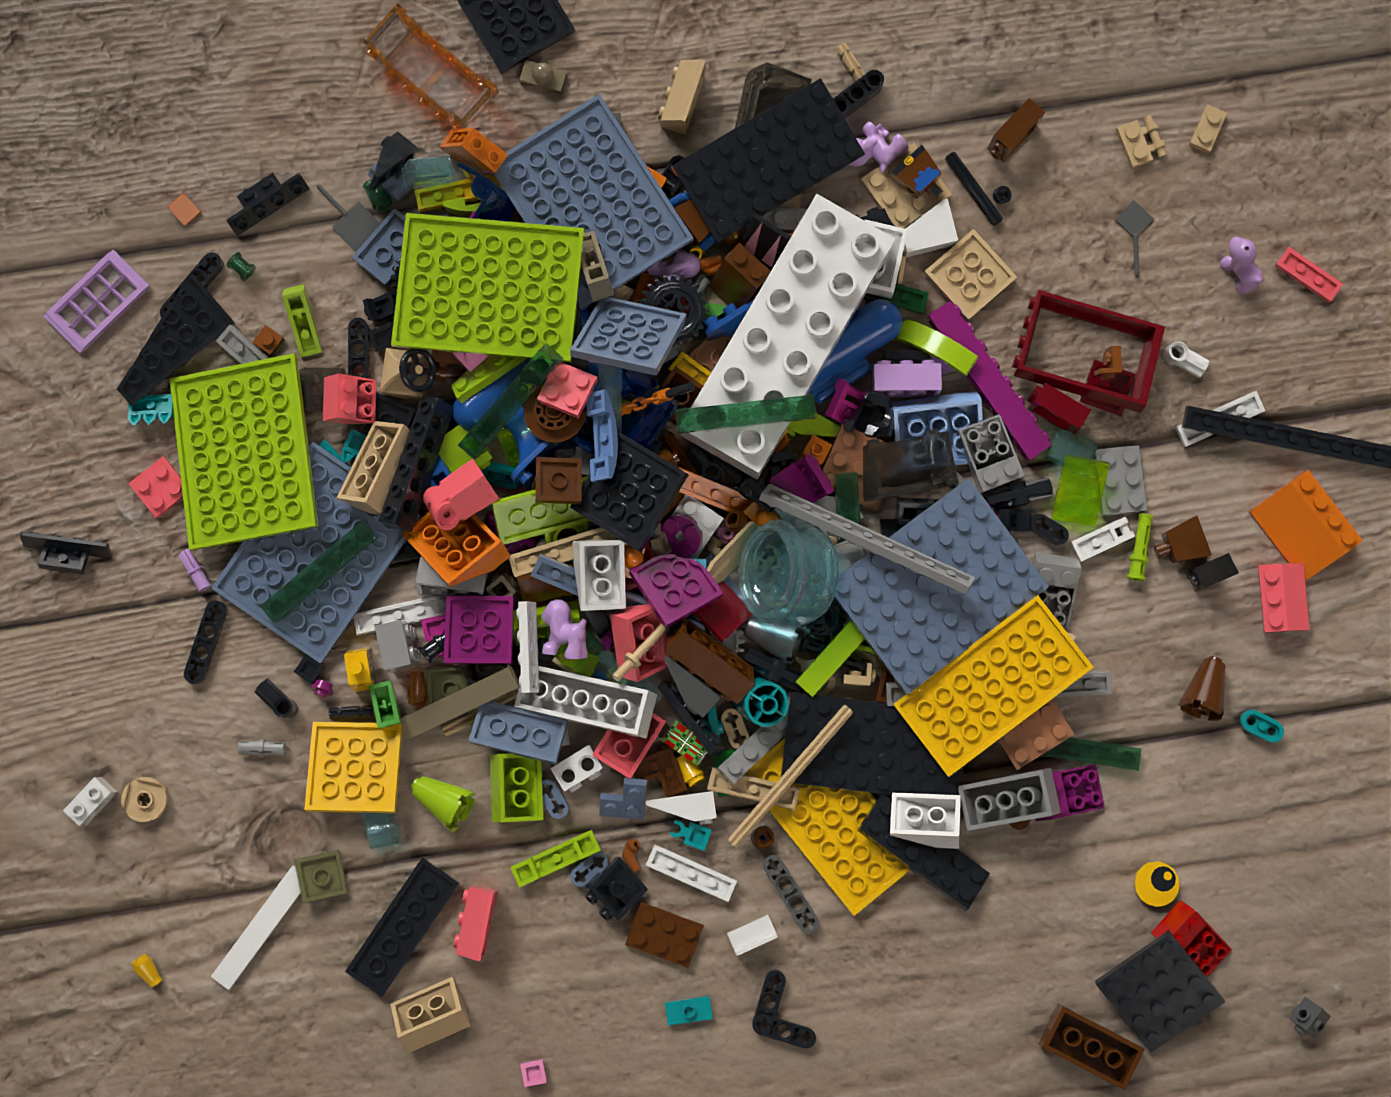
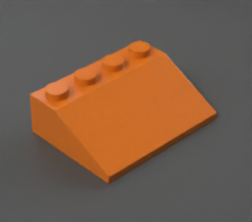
(1305, 524)
(458, 552)

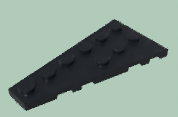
(182, 332)

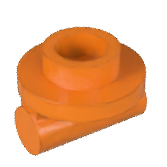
(711, 264)

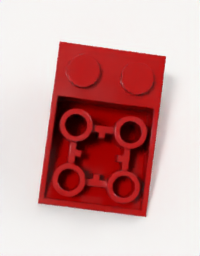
(1195, 936)

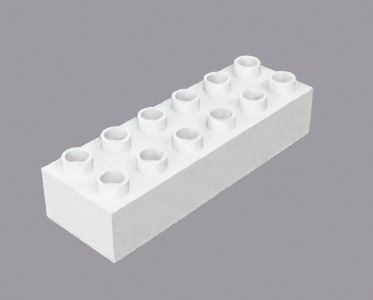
(792, 327)

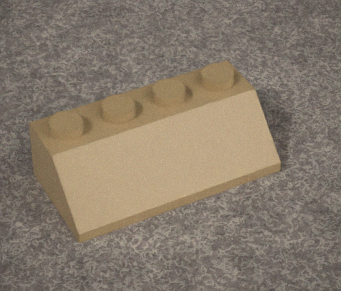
(374, 467)

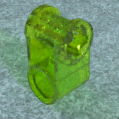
(509, 445)
(584, 666)

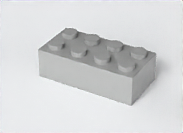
(1009, 799)

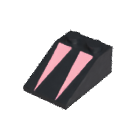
(765, 241)

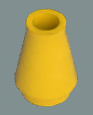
(691, 773)
(146, 970)

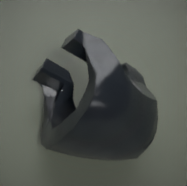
(872, 416)

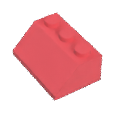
(1283, 598)
(630, 630)
(475, 922)

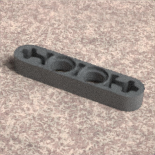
(789, 894)

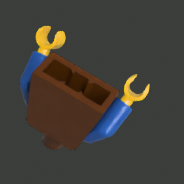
(693, 222)

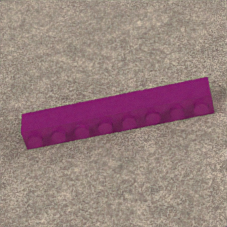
(991, 384)

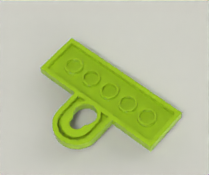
(522, 518)

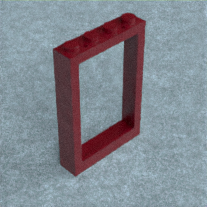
(1150, 331)

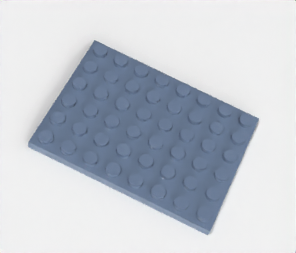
(594, 179)
(270, 562)
(923, 623)

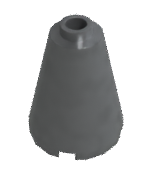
(778, 638)

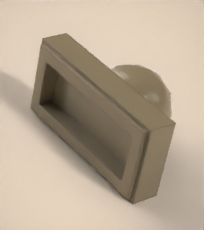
(543, 76)

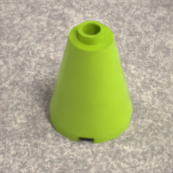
(444, 801)

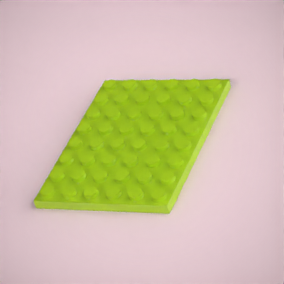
(487, 286)
(243, 452)

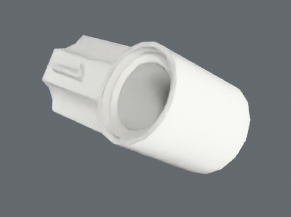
(1187, 359)

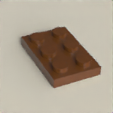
(664, 934)

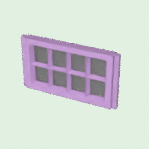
(96, 301)

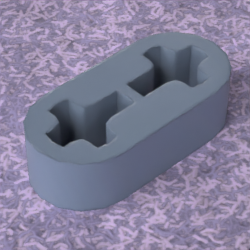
(559, 798)
(585, 865)

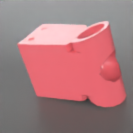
(459, 496)

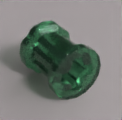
(241, 266)

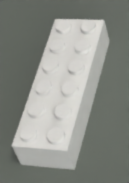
(590, 702)

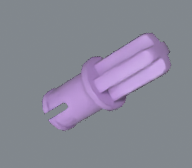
(194, 570)

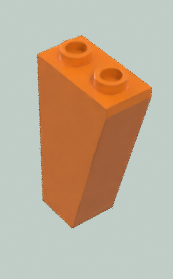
(473, 149)

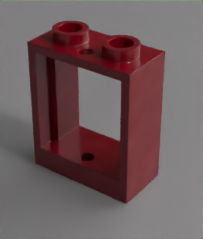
(1057, 408)

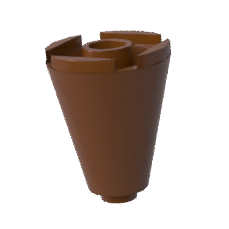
(1206, 691)

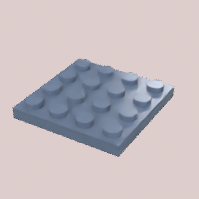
(628, 335)

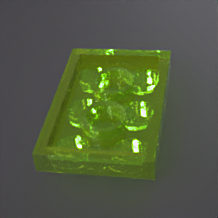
(1080, 490)

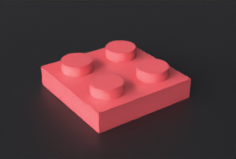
(567, 389)
(158, 487)

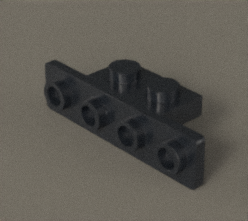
(265, 199)
(64, 553)

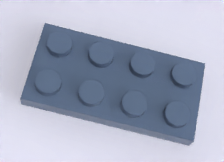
(518, 732)

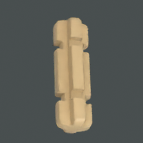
(850, 61)

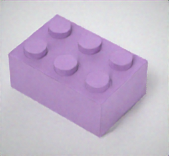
(907, 379)

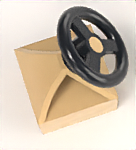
(407, 373)

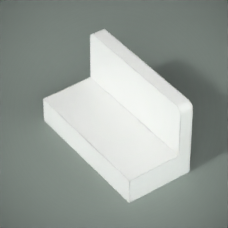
(752, 935)

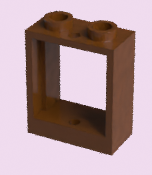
(1015, 130)

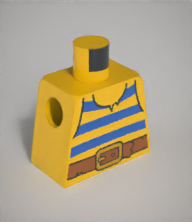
(360, 669)

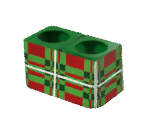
(685, 742)

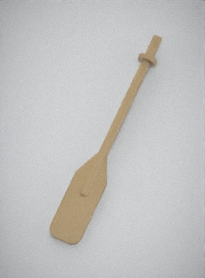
(719, 568)

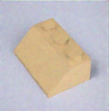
(682, 95)
(429, 1015)

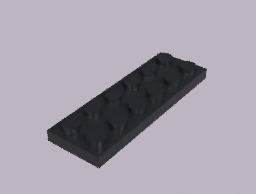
(942, 868)
(402, 927)

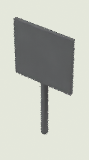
(355, 225)

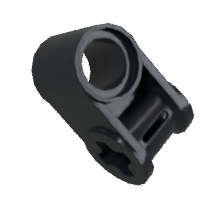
(672, 185)

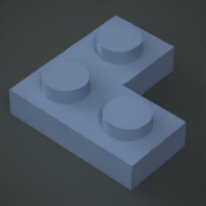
(628, 805)

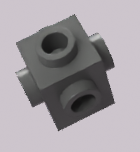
(1309, 1018)

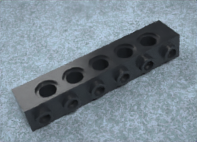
(416, 463)

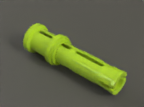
(1139, 557)

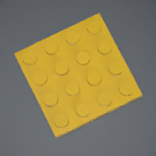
(353, 768)

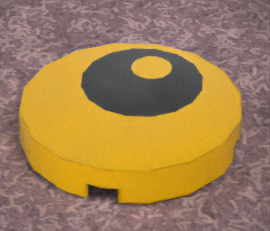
(1156, 883)

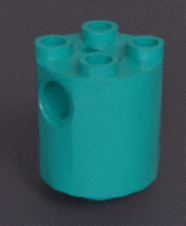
(764, 703)

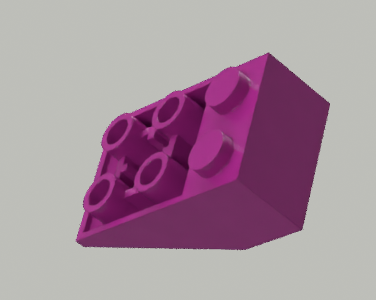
(1077, 791)

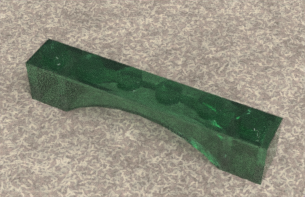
(511, 401)

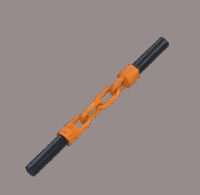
(662, 396)

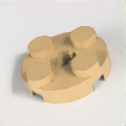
(133, 806)

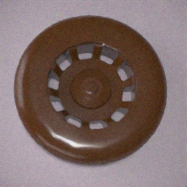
(551, 416)

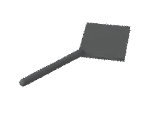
(1134, 221)

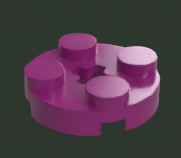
(690, 531)

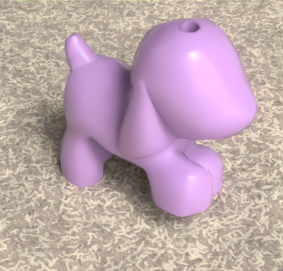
(876, 146)
(1242, 263)
(683, 264)
(559, 618)

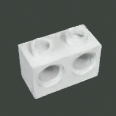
(575, 764)
(90, 801)

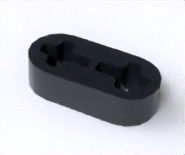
(1051, 525)

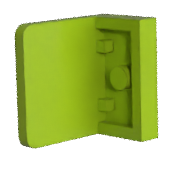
(455, 457)

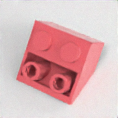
(349, 399)

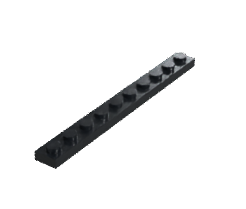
(1287, 437)

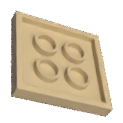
(899, 204)
(970, 274)

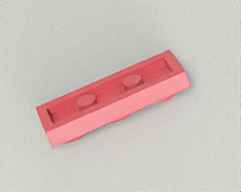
(1308, 274)

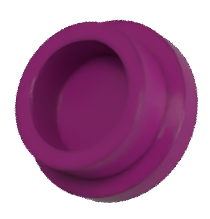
(322, 688)

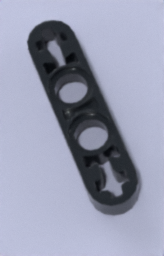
(196, 271)
(355, 360)
(209, 643)

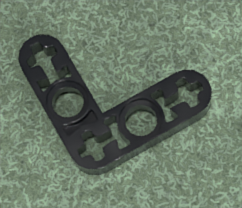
(770, 1015)

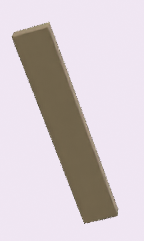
(459, 703)

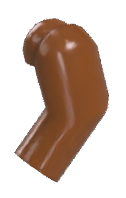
(629, 854)

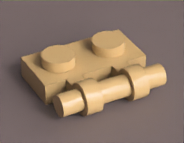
(1134, 142)

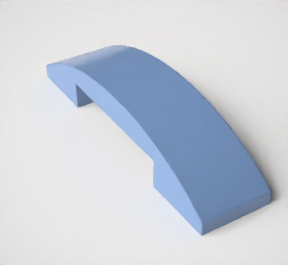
(605, 436)

